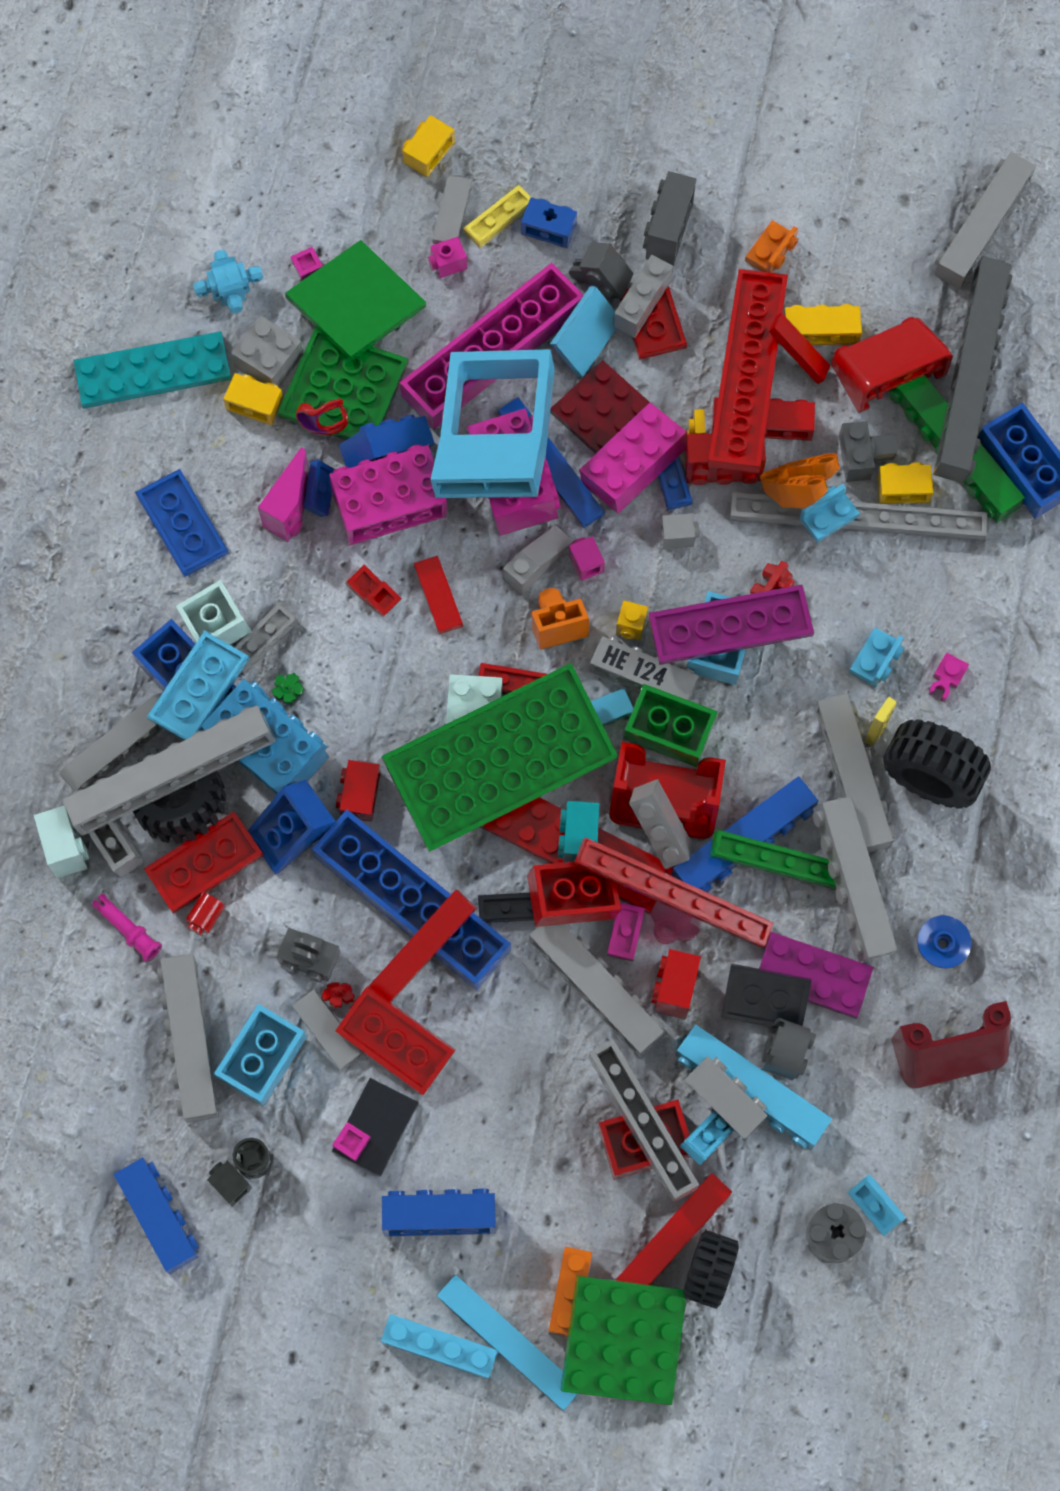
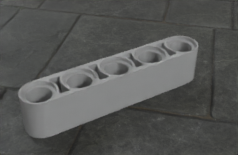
(112, 748)

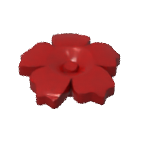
(337, 993)

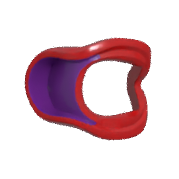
(309, 418)

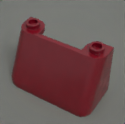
(934, 1062)

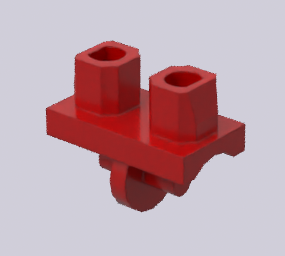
(777, 577)

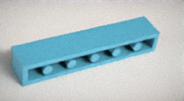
(785, 1108)

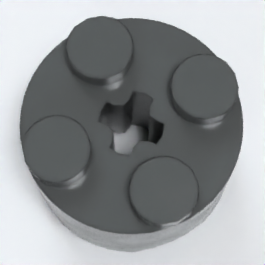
(786, 1050)
(851, 1230)

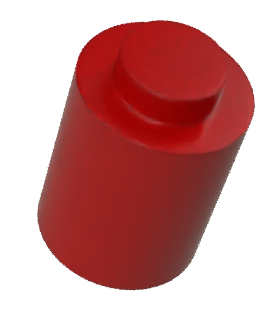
(204, 914)

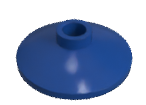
(949, 930)

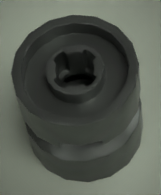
(252, 1158)

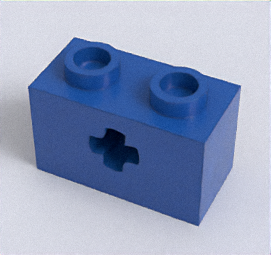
(557, 230)

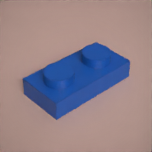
(318, 488)

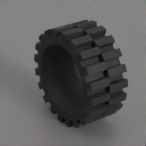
(188, 818)

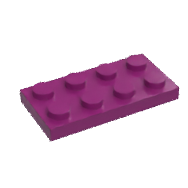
(836, 980)

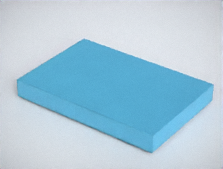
(585, 332)

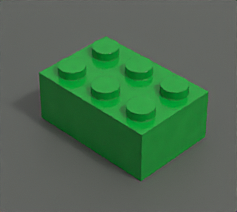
(670, 725)

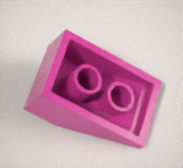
(284, 504)

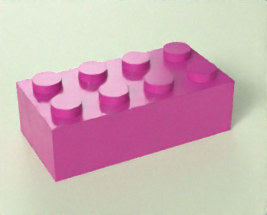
(633, 458)

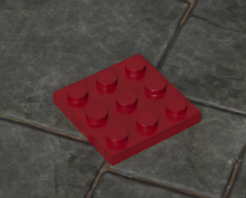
(599, 406)

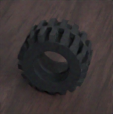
(711, 1269)

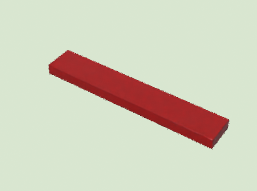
(423, 946)

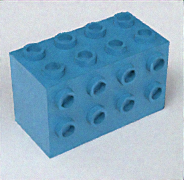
(295, 752)

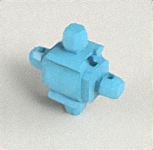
(228, 281)

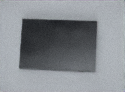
(765, 996)
(384, 1117)

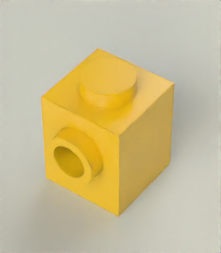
(631, 620)

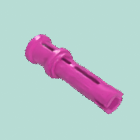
(135, 935)

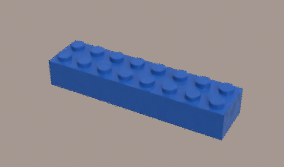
(407, 896)

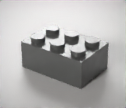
(669, 217)

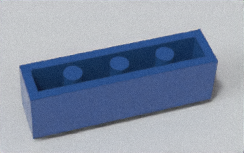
(156, 1215)

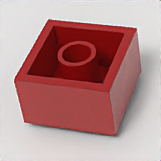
(677, 984)

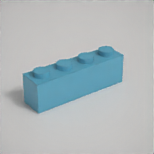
(439, 1346)

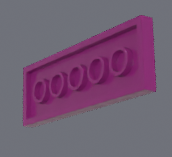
(730, 624)

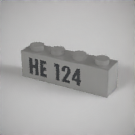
(634, 668)

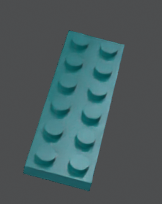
(152, 369)

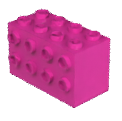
(387, 494)
(520, 512)

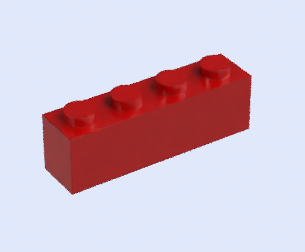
(785, 419)

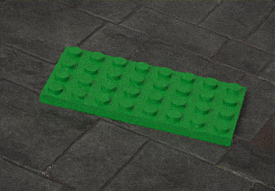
(499, 757)

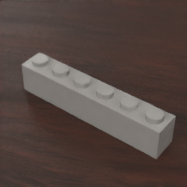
(984, 220)
(853, 769)
(854, 879)
(598, 986)
(189, 1038)
(643, 1121)

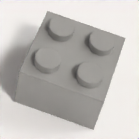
(267, 352)

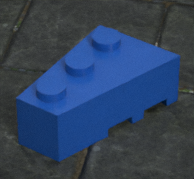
(390, 436)

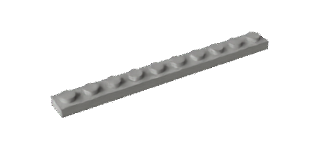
(871, 517)

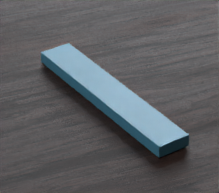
(506, 1340)

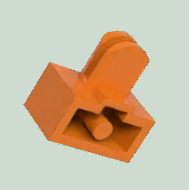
(558, 620)

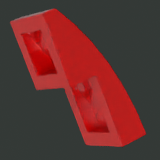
(373, 590)

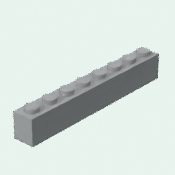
(169, 770)

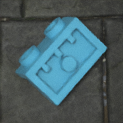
(829, 513)
(875, 657)

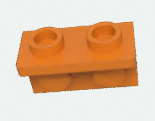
(771, 247)

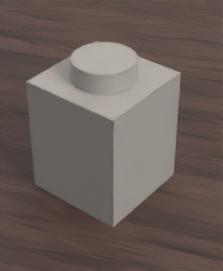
(679, 531)

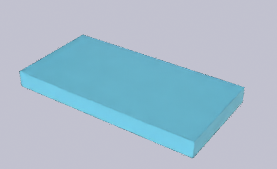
(198, 686)

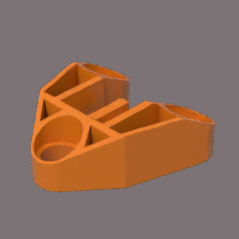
(800, 481)

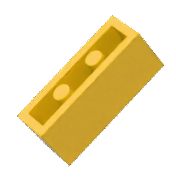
(827, 324)

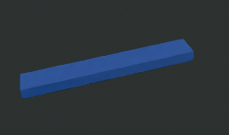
(565, 479)

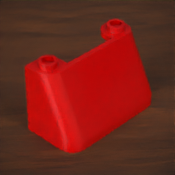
(889, 361)
(690, 791)

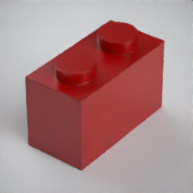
(359, 789)

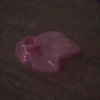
(674, 920)

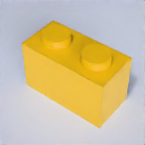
(428, 145)
(253, 398)
(904, 483)

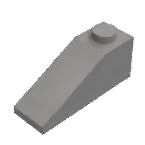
(536, 559)

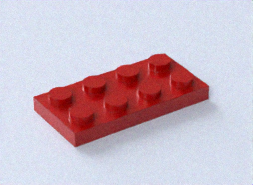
(203, 863)
(395, 1040)

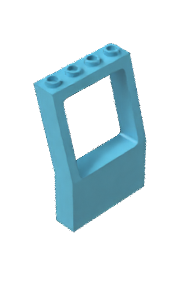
(493, 462)

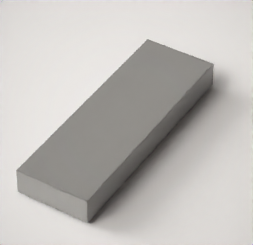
(452, 209)
(266, 635)
(323, 1026)

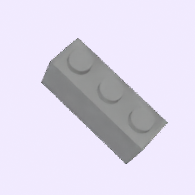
(643, 296)
(661, 824)
(116, 848)
(727, 1096)

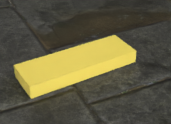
(498, 216)
(880, 721)

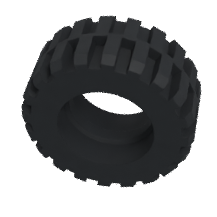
(937, 763)

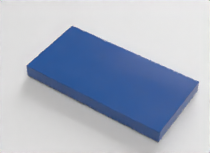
(182, 523)

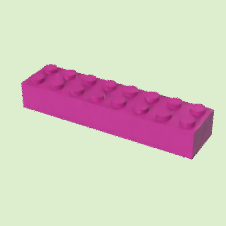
(516, 323)

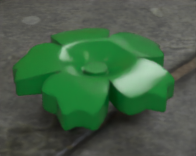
(287, 687)

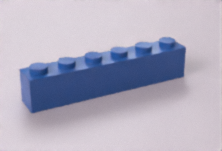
(762, 823)

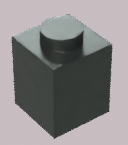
(228, 1182)

